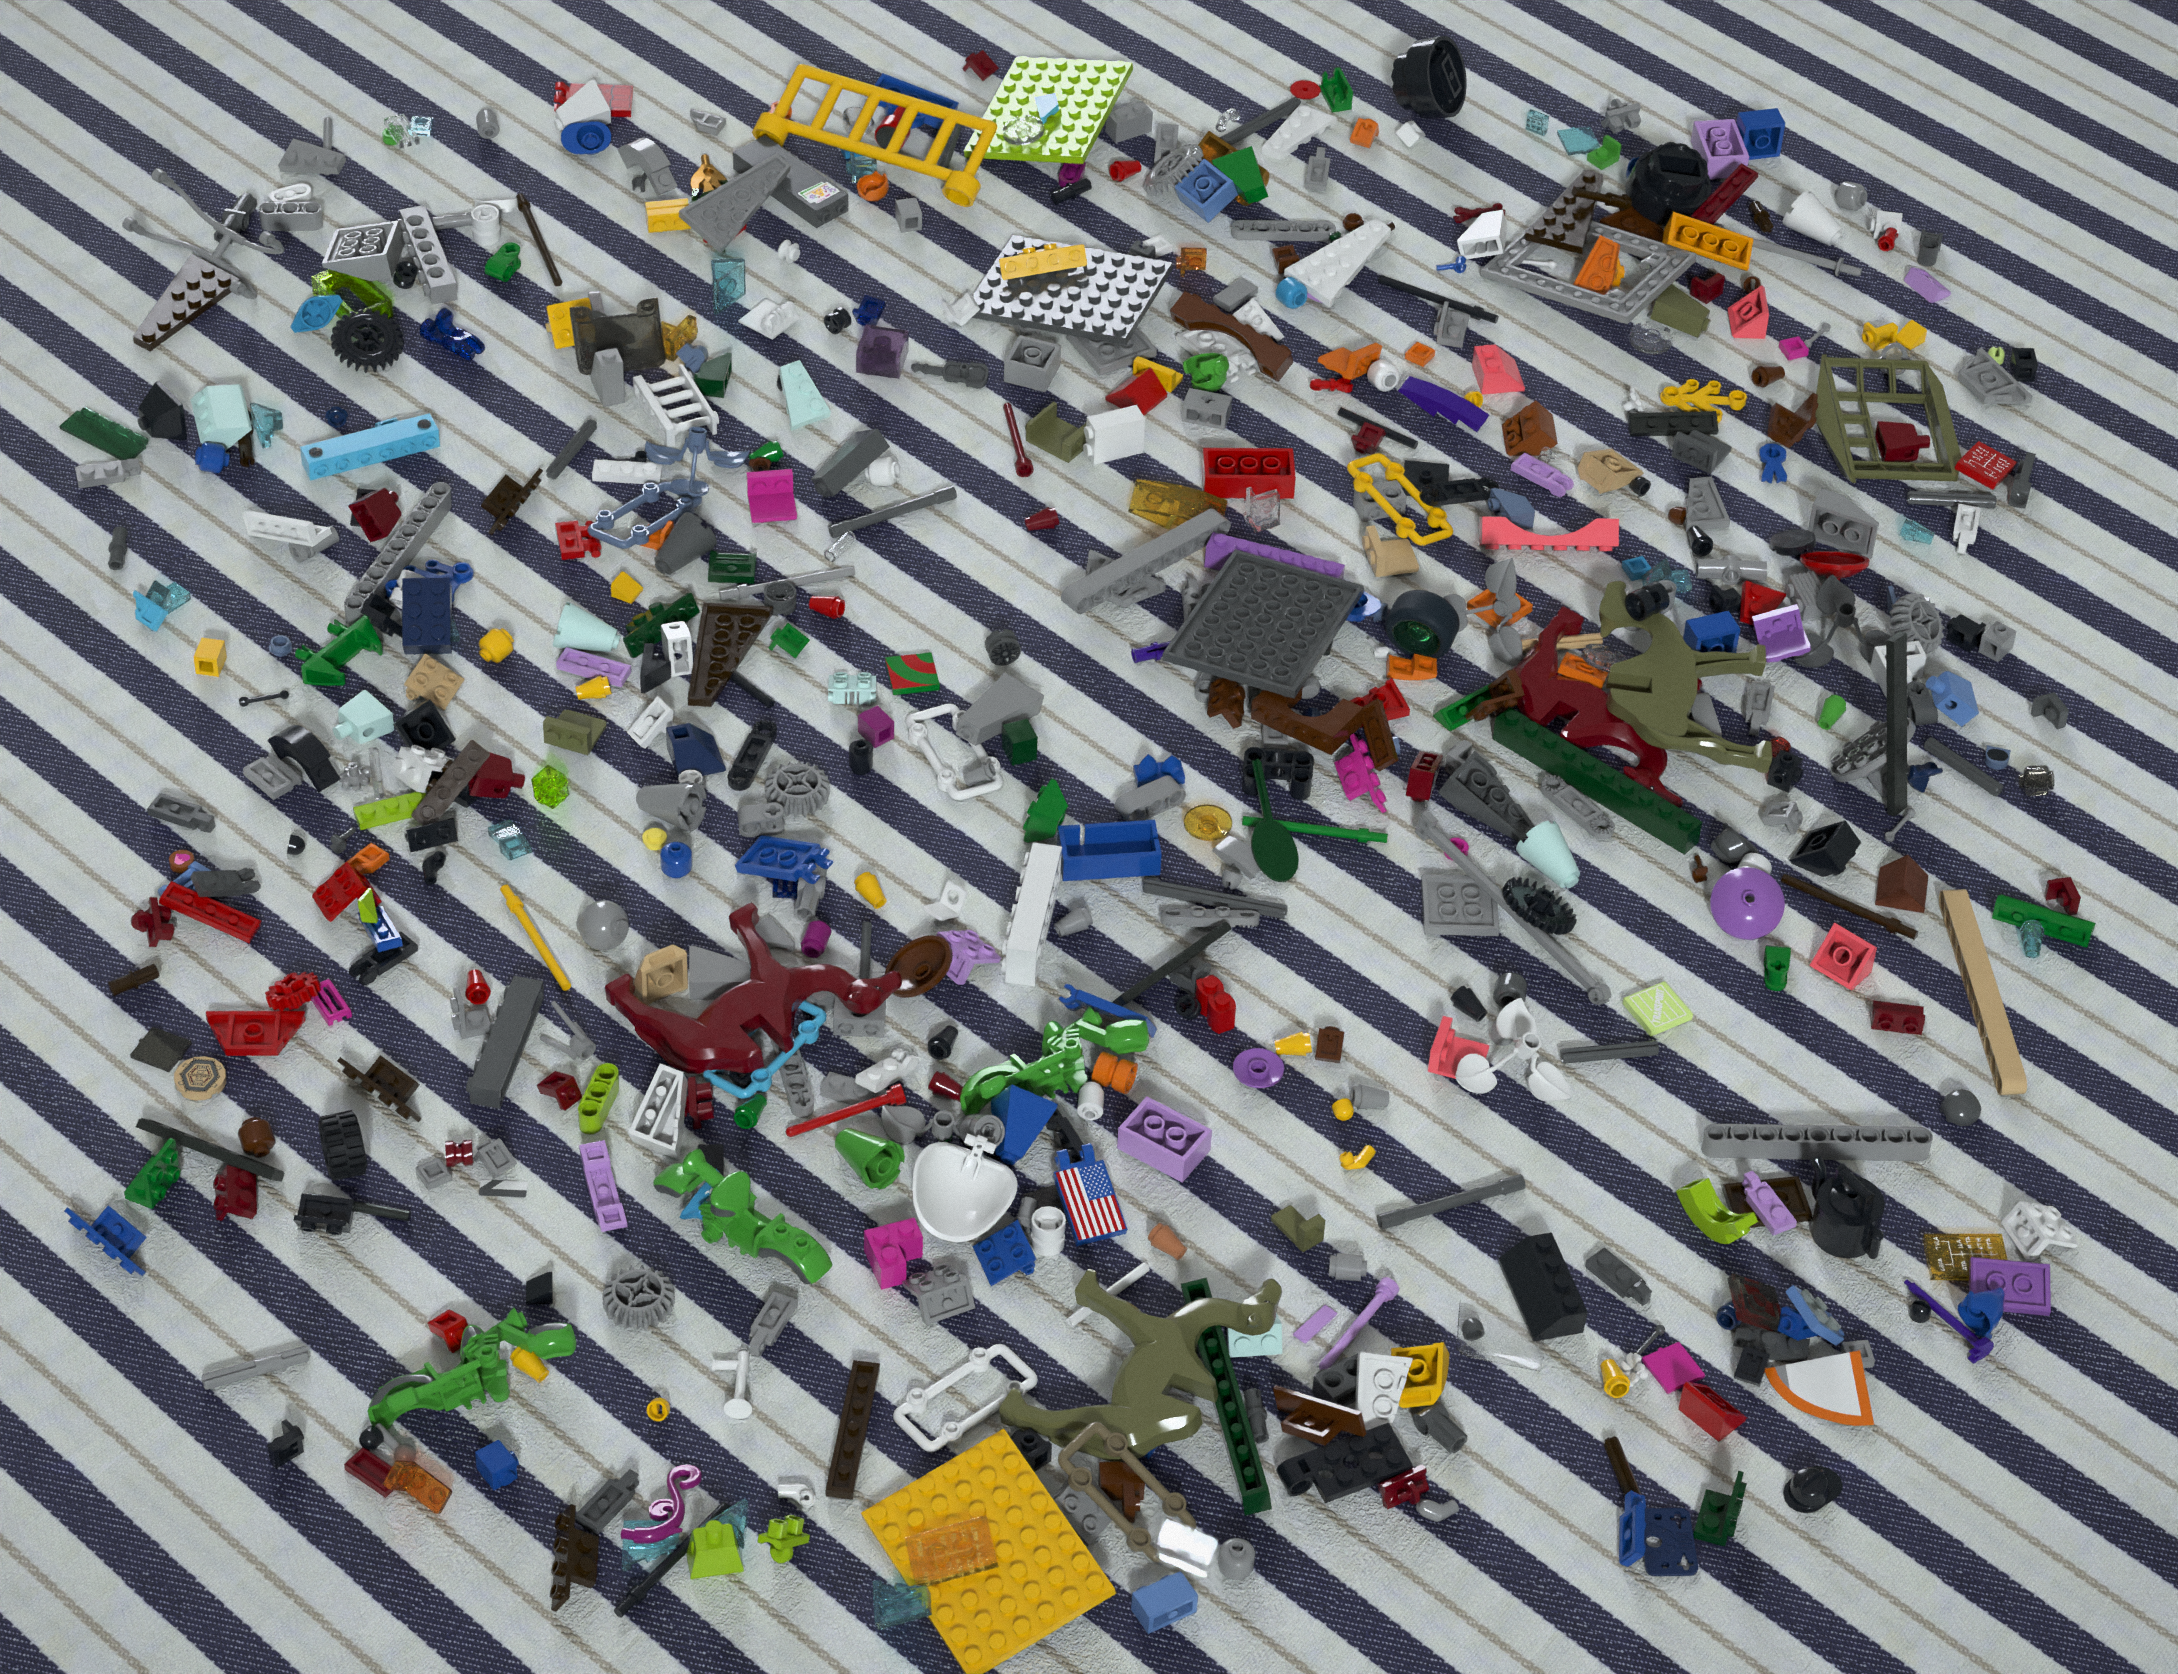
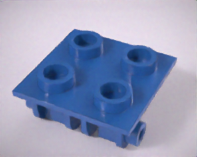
(1005, 1253)

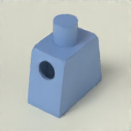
(1953, 697)

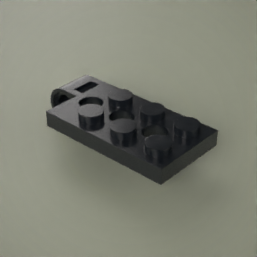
(1302, 1470)

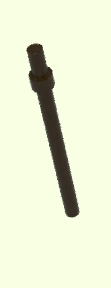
(1892, 925)

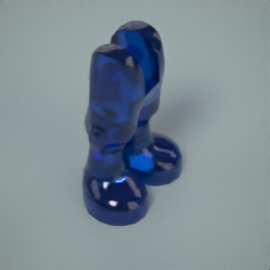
(450, 337)

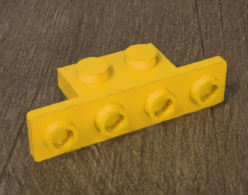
(1042, 261)

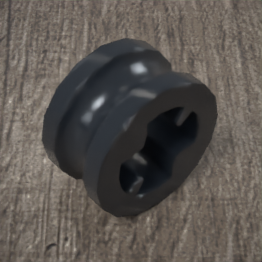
(1191, 1013)

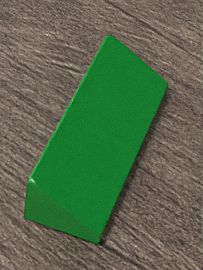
(1454, 714)

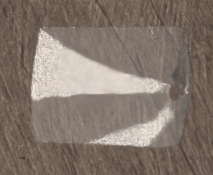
(1503, 1342)

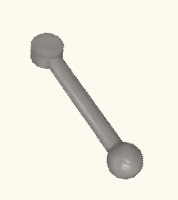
(1825, 328)
(1889, 836)

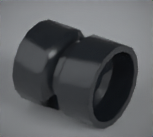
(1647, 601)

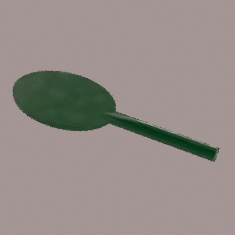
(1270, 841)

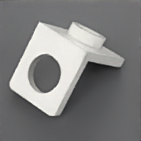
(945, 908)

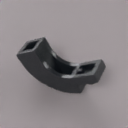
(308, 752)

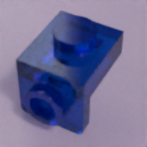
(869, 311)

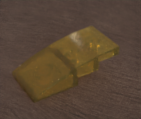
(1171, 503)

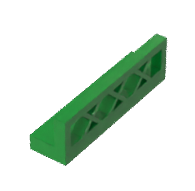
(2054, 923)

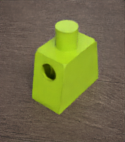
(713, 1551)

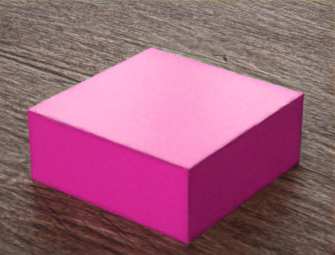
(1793, 348)

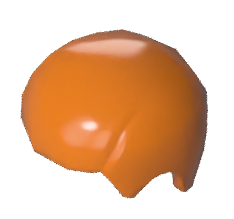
(873, 187)

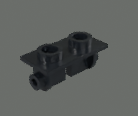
(431, 835)

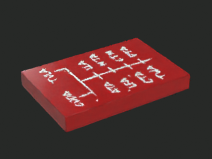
(1985, 465)

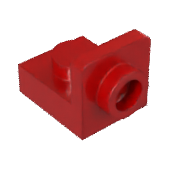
(450, 1328)

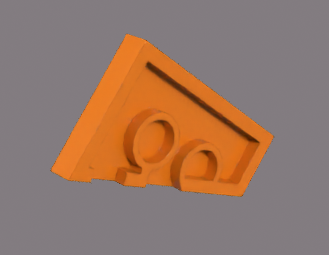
(1599, 267)

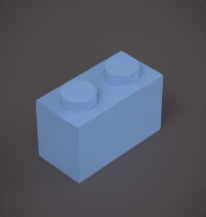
(1164, 1602)

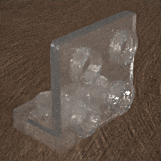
(1185, 1548)

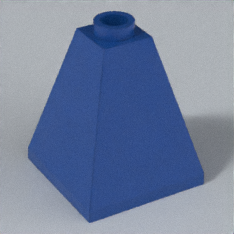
(1023, 1119)

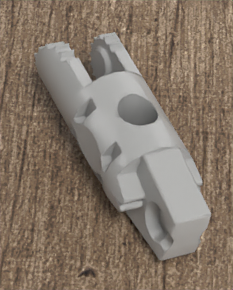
(1190, 596)

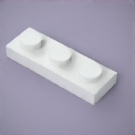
(627, 472)

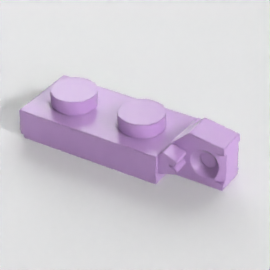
(1767, 1205)

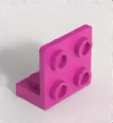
(771, 496)

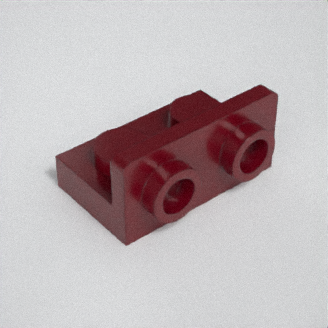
(1897, 1017)

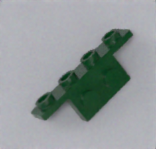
(647, 625)

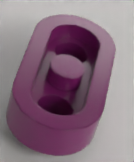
(1071, 173)

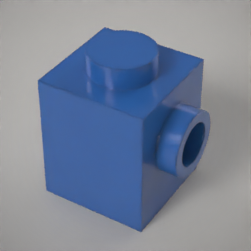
(496, 1464)

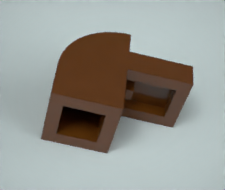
(1123, 1485)

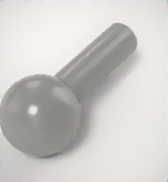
(402, 1452)

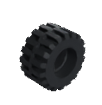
(342, 1145)

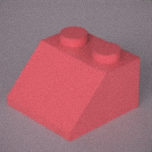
(1495, 370)

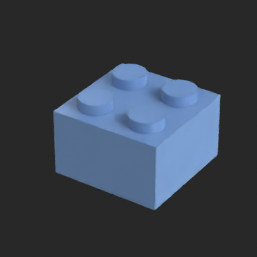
(1206, 190)

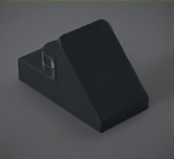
(653, 670)

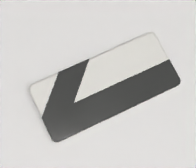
(503, 1188)

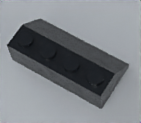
(1543, 1288)

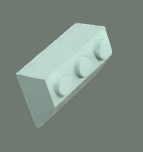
(221, 414)

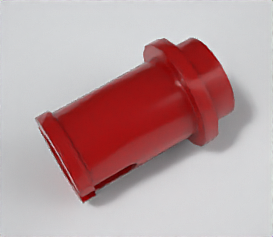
(1887, 241)

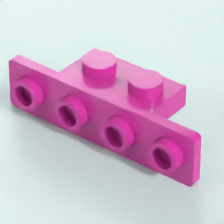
(1357, 774)

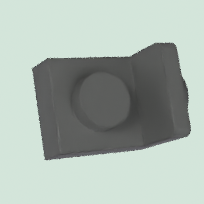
(2053, 709)

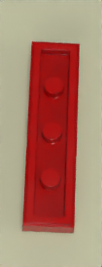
(210, 912)

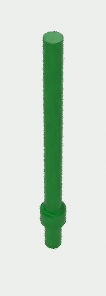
(1362, 835)

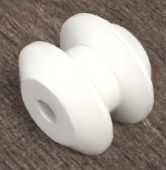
(788, 251)

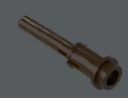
(1622, 201)

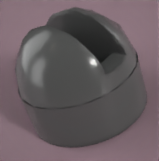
(1472, 1329)

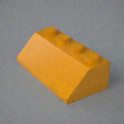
(1708, 241)

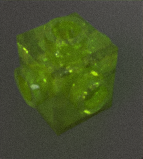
(550, 787)

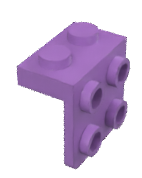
(1781, 633)

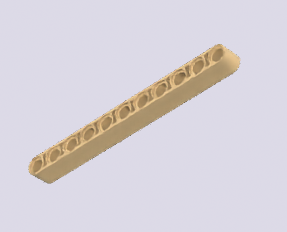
(1982, 992)

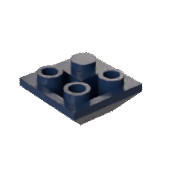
(693, 750)

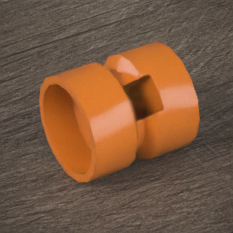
(1117, 1073)

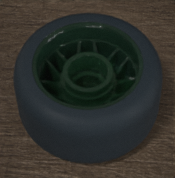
(1422, 624)

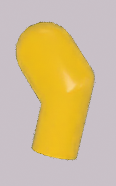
(1351, 1162)

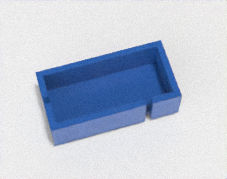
(1110, 850)

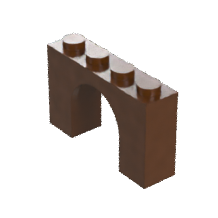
(1321, 732)

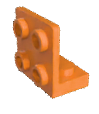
(1351, 363)

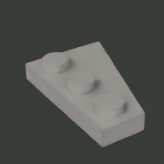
(309, 158)

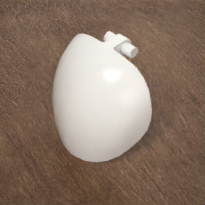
(961, 1189)

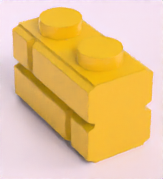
(664, 215)

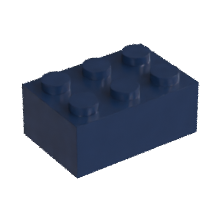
(427, 615)

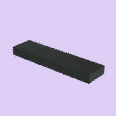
(1672, 422)

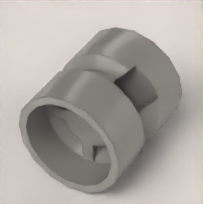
(983, 1125)

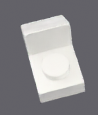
(651, 722)

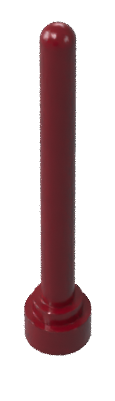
(1023, 464)

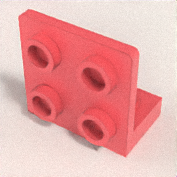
(1449, 1050)

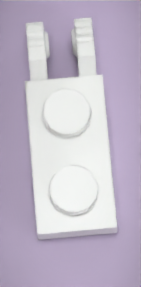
(887, 1071)

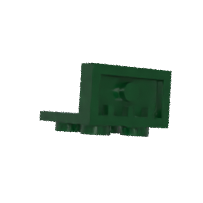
(1719, 1513)

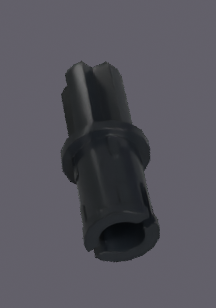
(1071, 191)

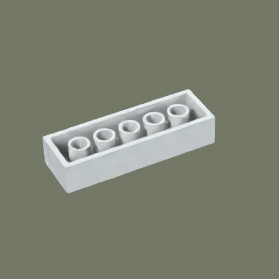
(1032, 914)

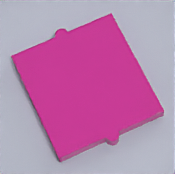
(1673, 1367)

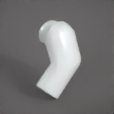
(798, 1492)

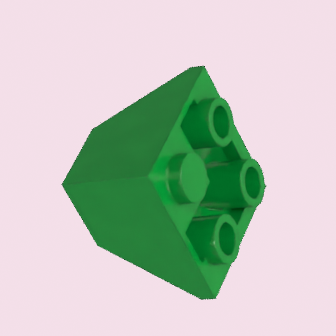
(1045, 813)

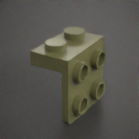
(573, 731)

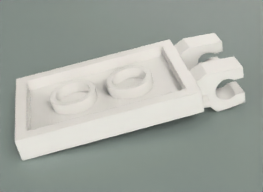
(1209, 341)

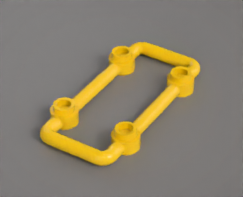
(1405, 526)

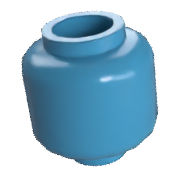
(1291, 293)

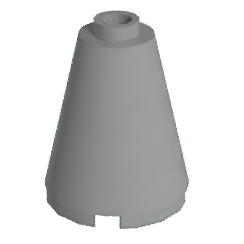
(674, 803)

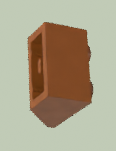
(1529, 431)

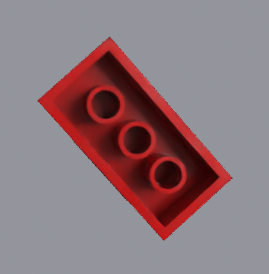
(1232, 470)

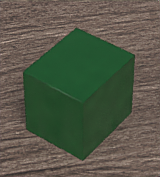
(1019, 742)

